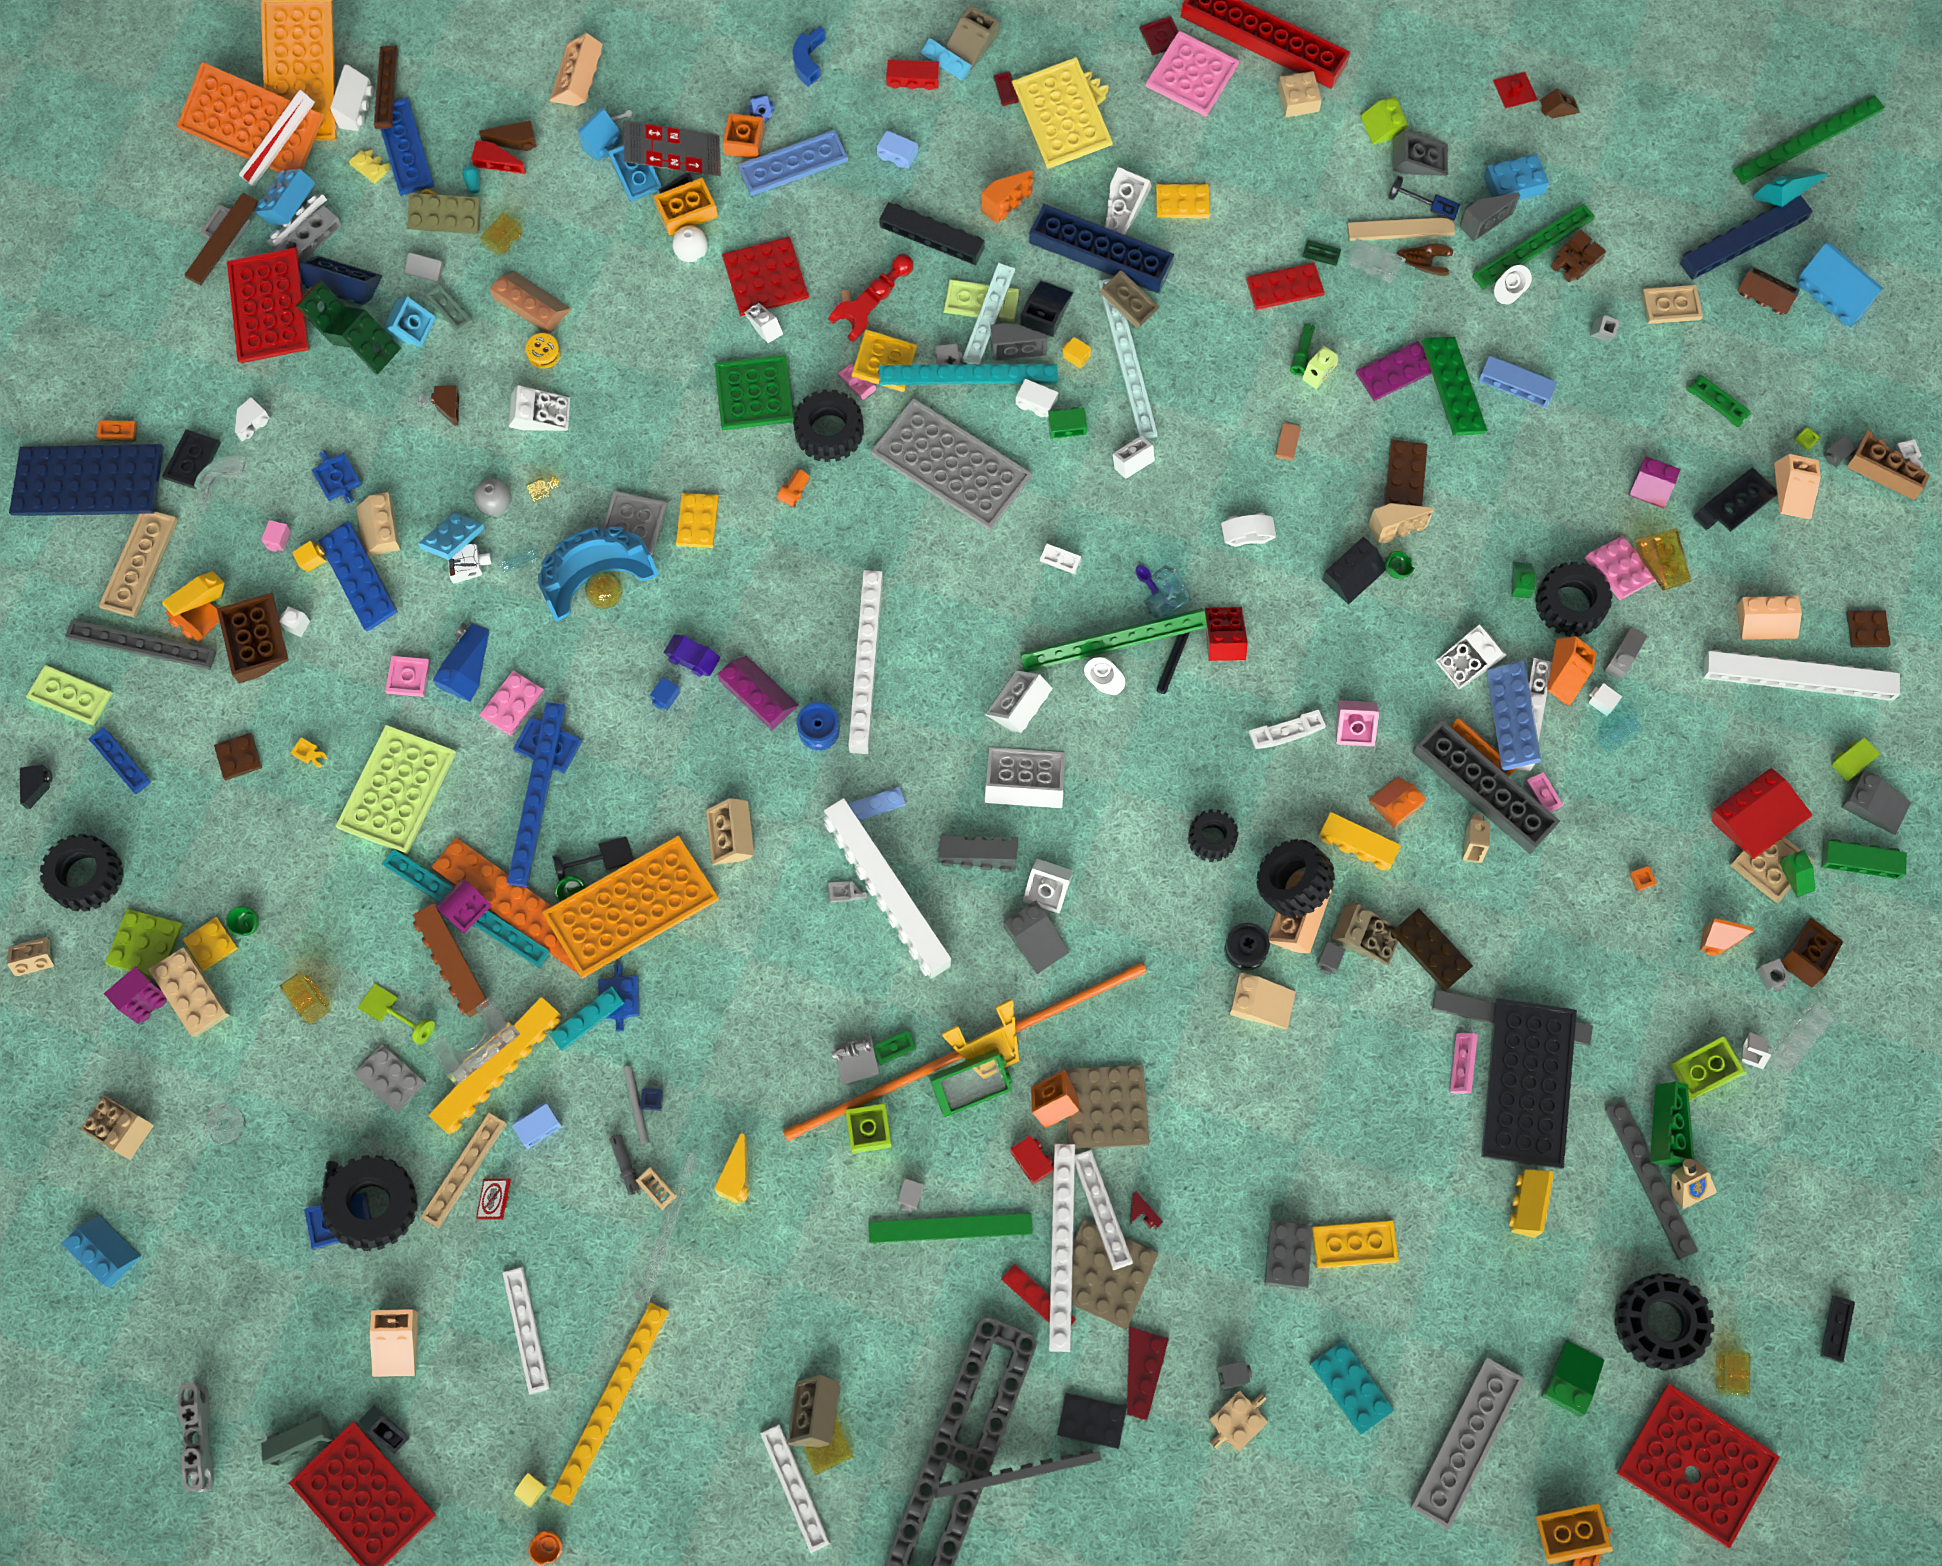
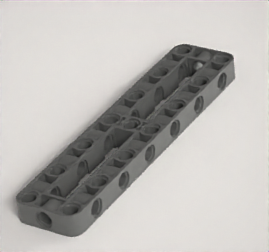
(947, 1433)

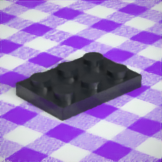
(190, 458)
(1092, 1421)

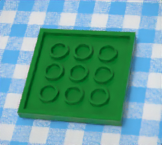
(754, 392)

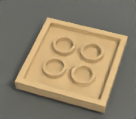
(1765, 869)

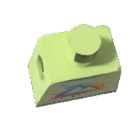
(1324, 363)

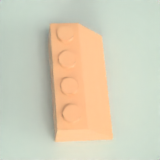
(576, 70)
(1296, 932)

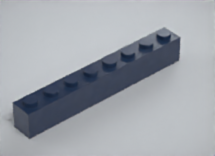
(1746, 237)

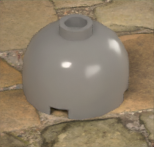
(492, 496)

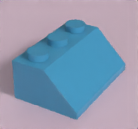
(101, 1250)

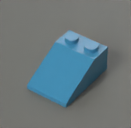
(636, 178)

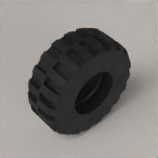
(363, 1174)
(1692, 1311)

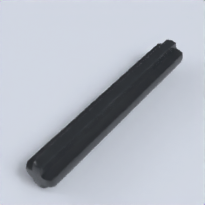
(1172, 663)

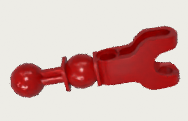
(878, 290)

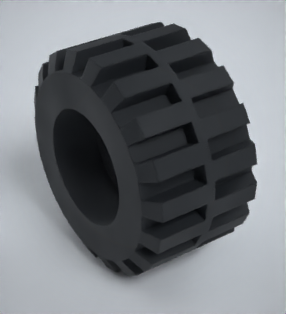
(1208, 849)

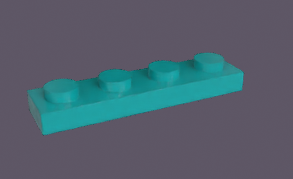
(587, 1018)

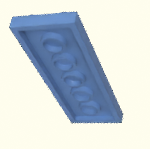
(792, 163)
(1514, 715)

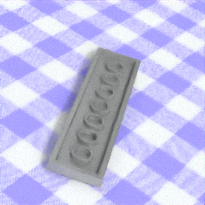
(1467, 1443)

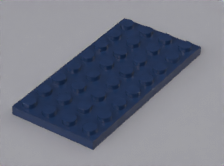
(86, 480)

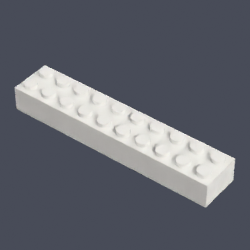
(887, 889)

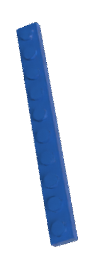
(536, 795)

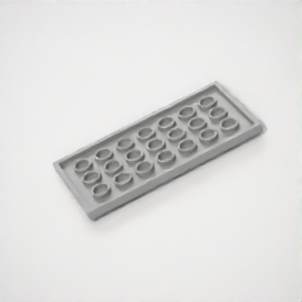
(951, 464)

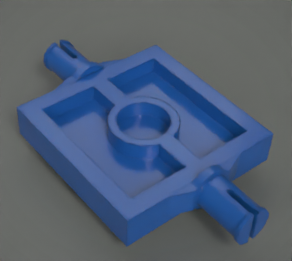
(336, 476)
(628, 989)

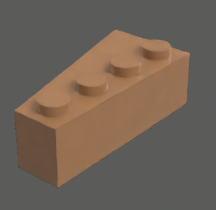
(1887, 467)

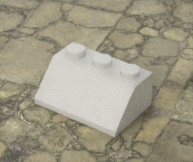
(351, 99)
(1019, 700)

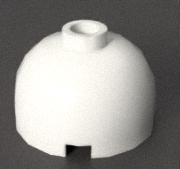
(689, 243)

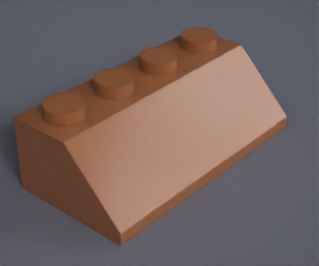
(529, 301)

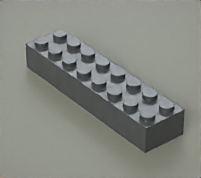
(1486, 787)

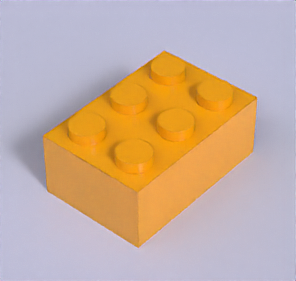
(685, 206)
(1574, 1533)

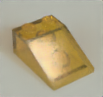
(1664, 558)

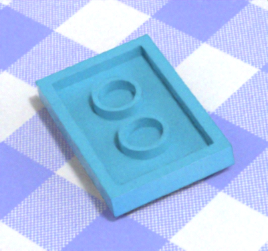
(451, 536)

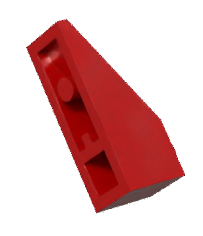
(492, 157)

